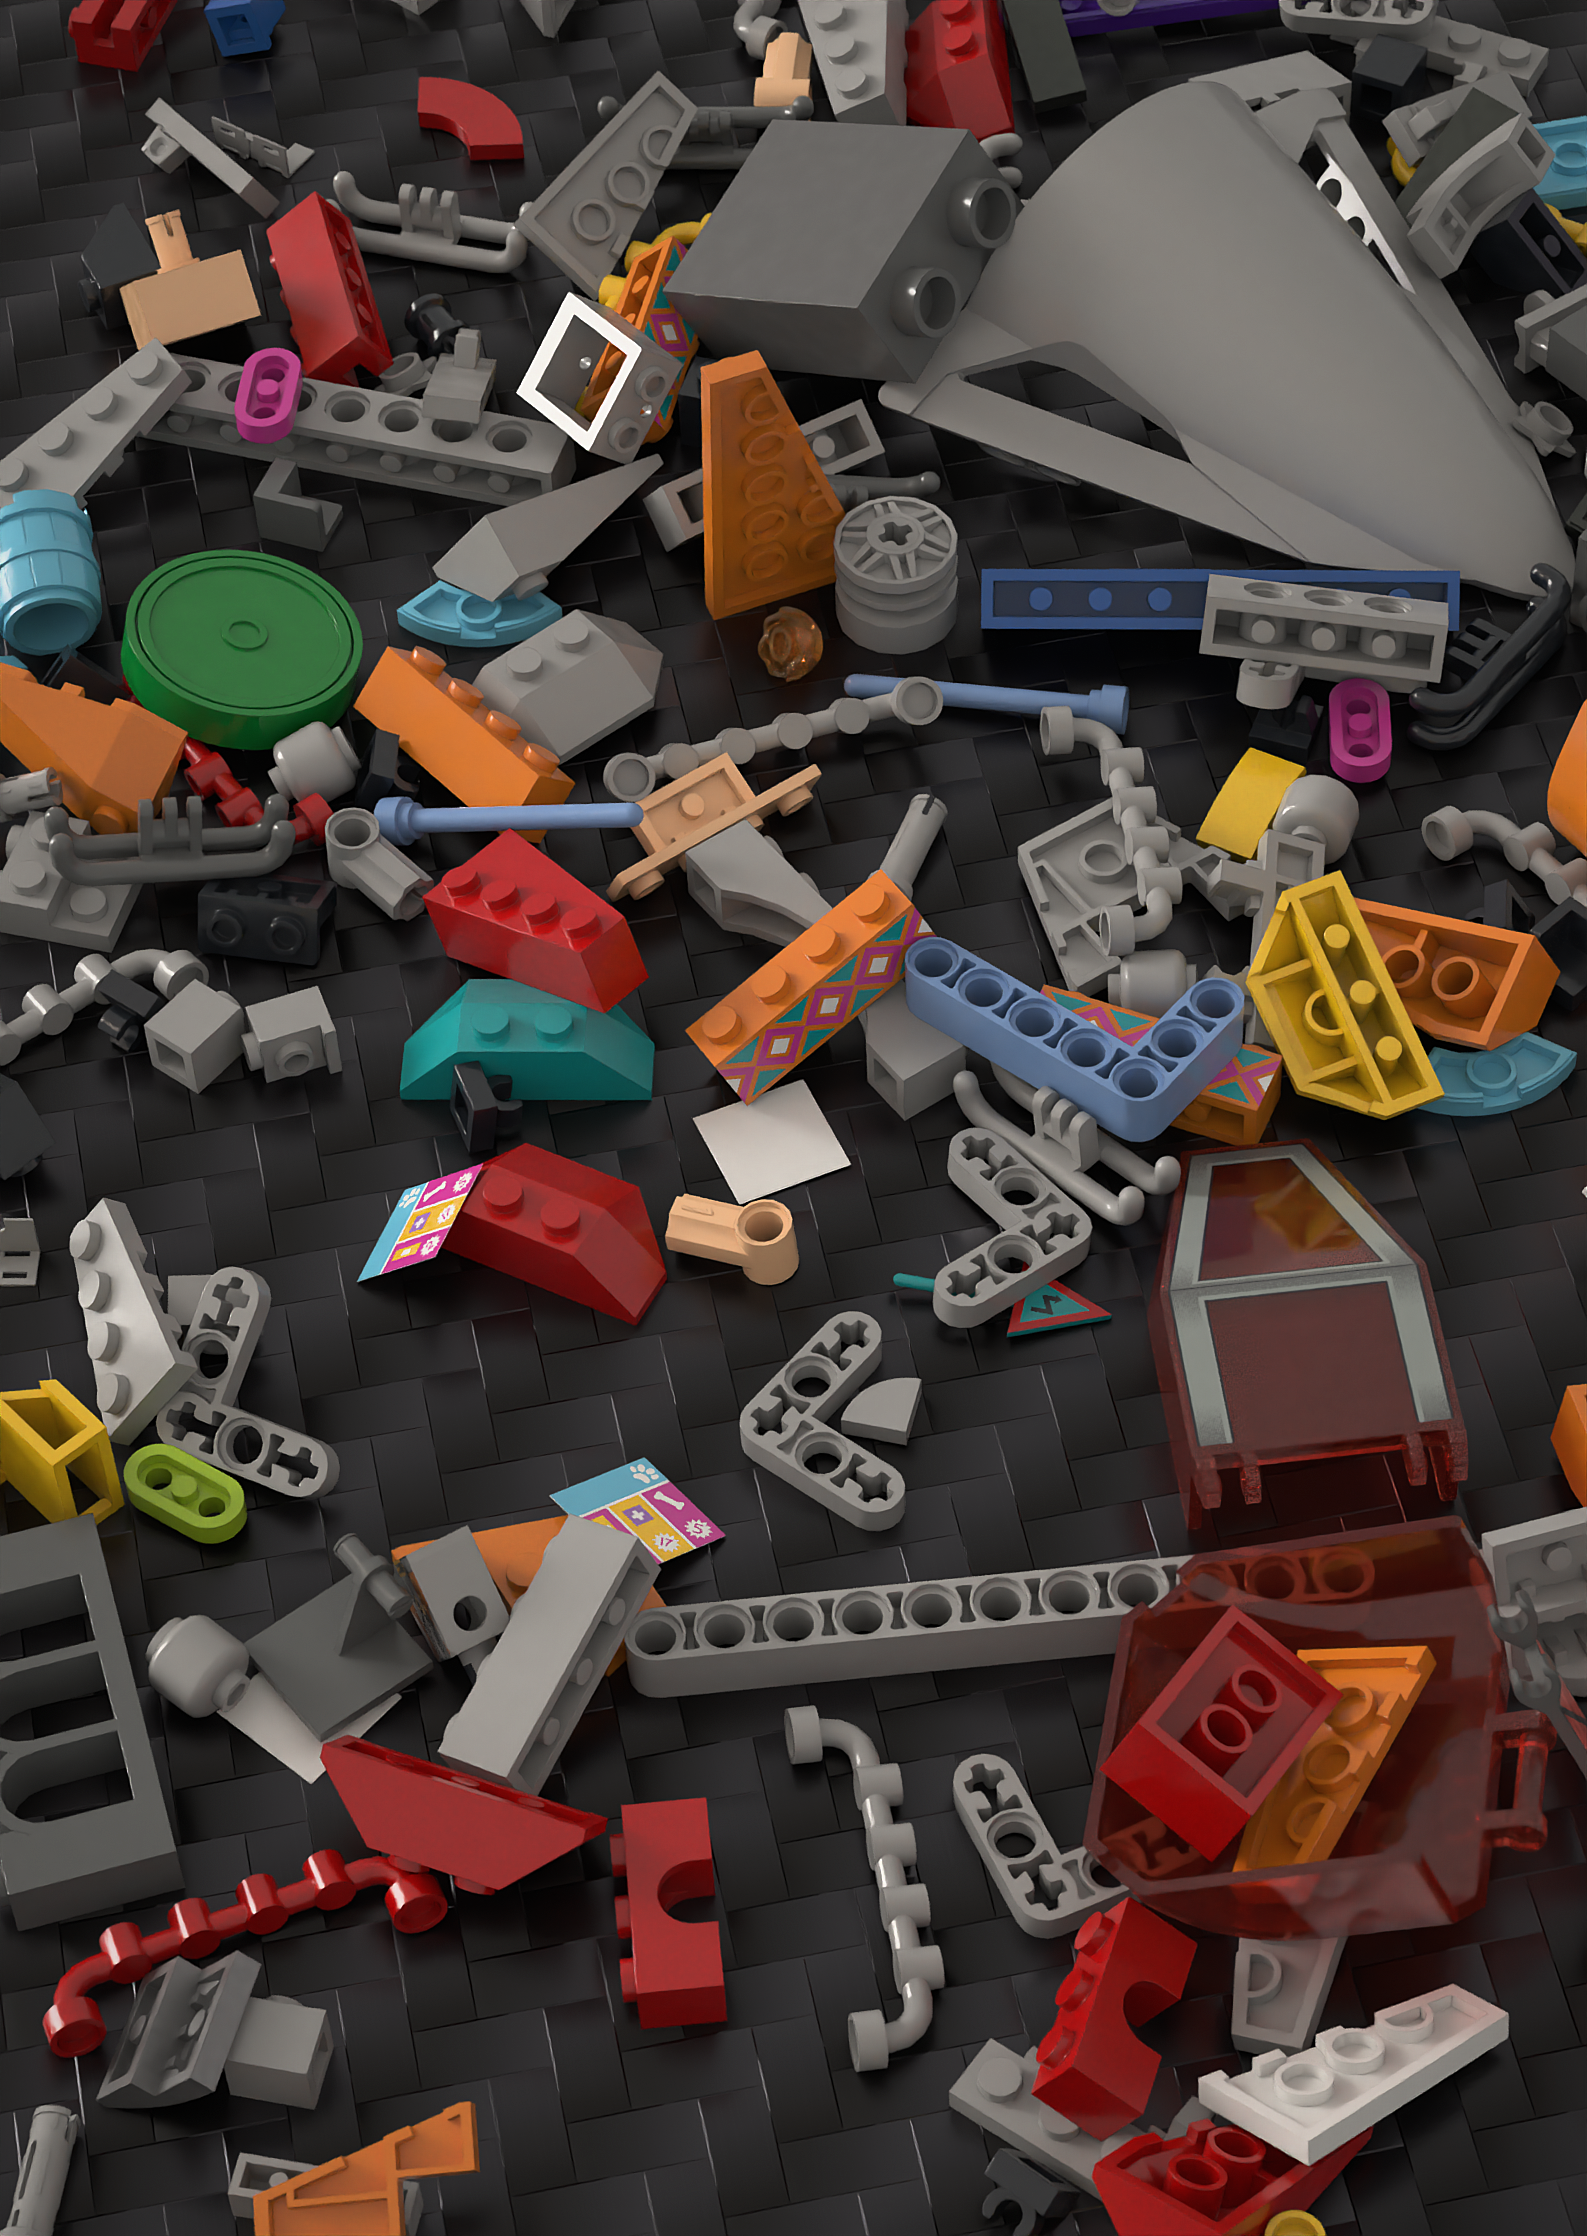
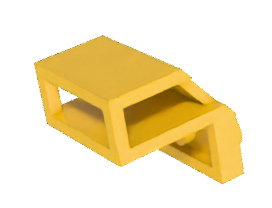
(44, 1434)

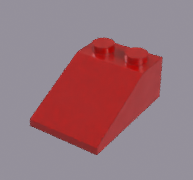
(1222, 1733)

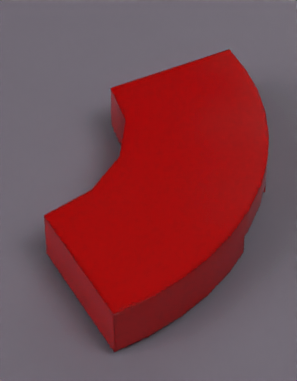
(471, 115)

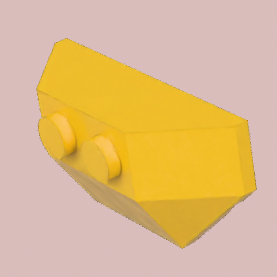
(1337, 1006)

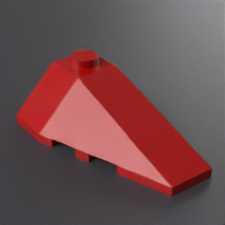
(1210, 2182)

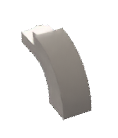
(1475, 191)

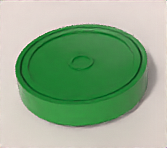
(240, 648)

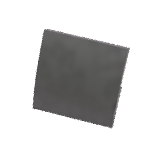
(179, 2033)

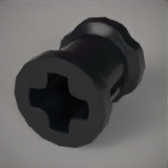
(443, 324)

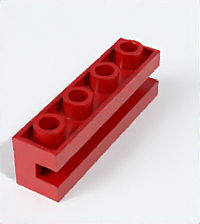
(117, 30)
(327, 293)

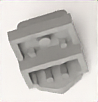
(1551, 1565)

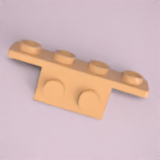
(697, 810)

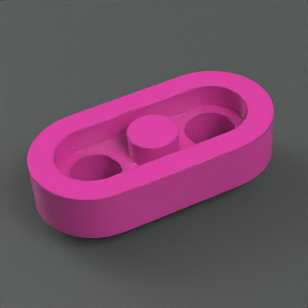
(268, 395)
(1359, 730)

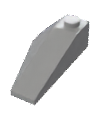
(526, 541)

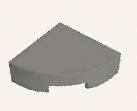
(884, 1411)

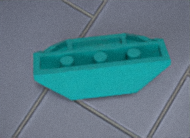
(537, 1039)

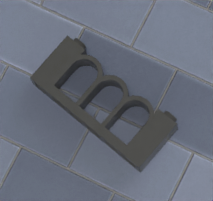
(104, 1853)

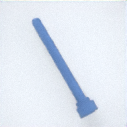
(1105, 705)
(404, 821)

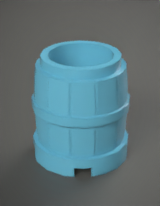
(47, 573)

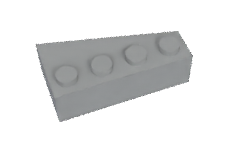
(861, 57)

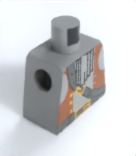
(448, 1575)

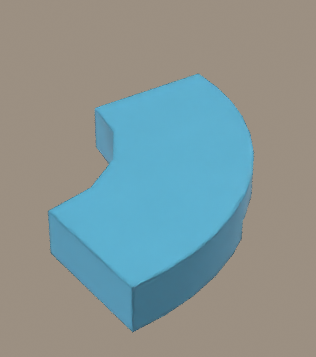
(469, 620)
(1499, 1078)

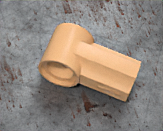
(785, 72)
(749, 1236)

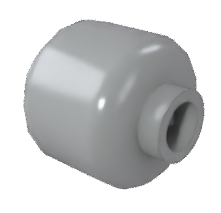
(314, 762)
(1319, 811)
(1151, 981)
(198, 1666)

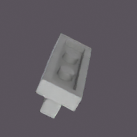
(1420, 124)
(177, 140)
(460, 381)

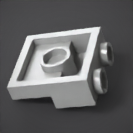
(50, 908)

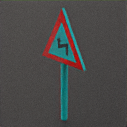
(1042, 1310)

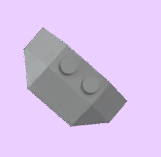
(573, 682)

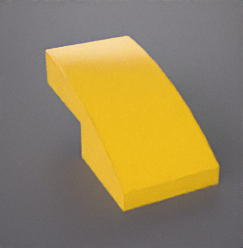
(1248, 804)

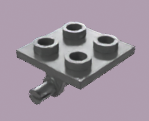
(342, 1646)

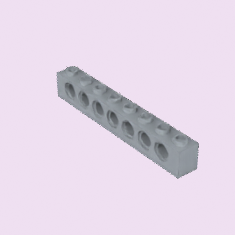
(378, 438)

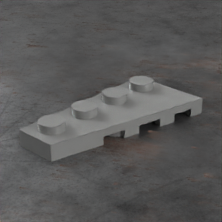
(599, 197)
(1281, 1992)

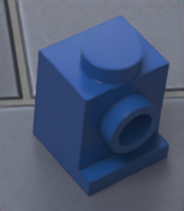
(243, 24)

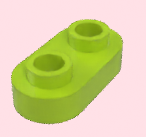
(192, 1493)

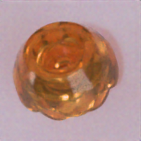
(790, 644)

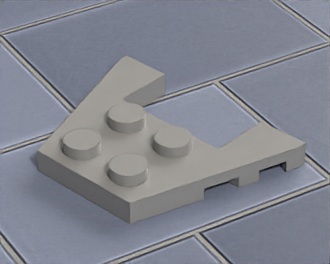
(1085, 867)

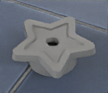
(406, 374)
(1546, 427)

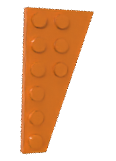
(763, 493)

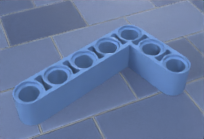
(1045, 1044)

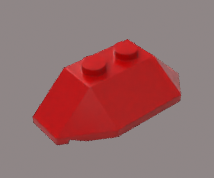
(959, 68)
(562, 1231)
(450, 1818)

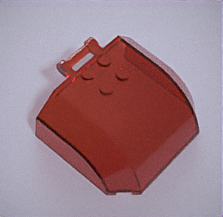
(1429, 1816)

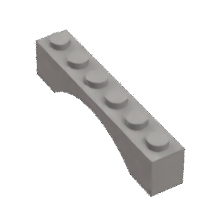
(758, 893)

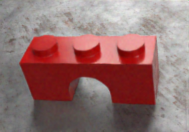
(674, 1963)
(1091, 2060)

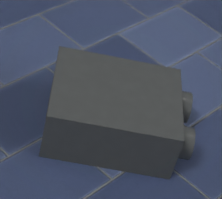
(845, 248)

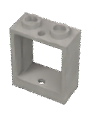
(567, 363)

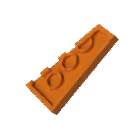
(1331, 1773)

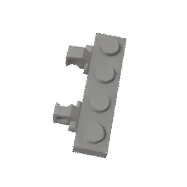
(1466, 51)
(1280, 865)
(999, 2098)

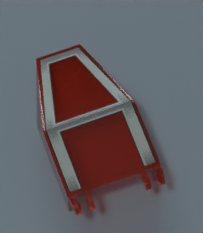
(1293, 1327)

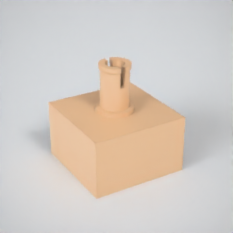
(187, 293)

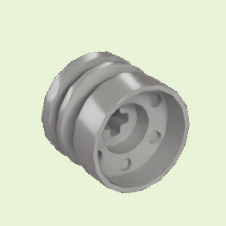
(896, 575)

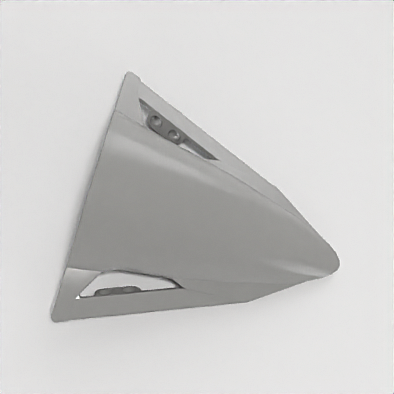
(1261, 333)

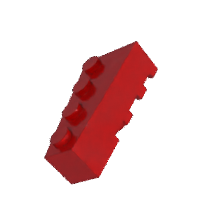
(535, 925)

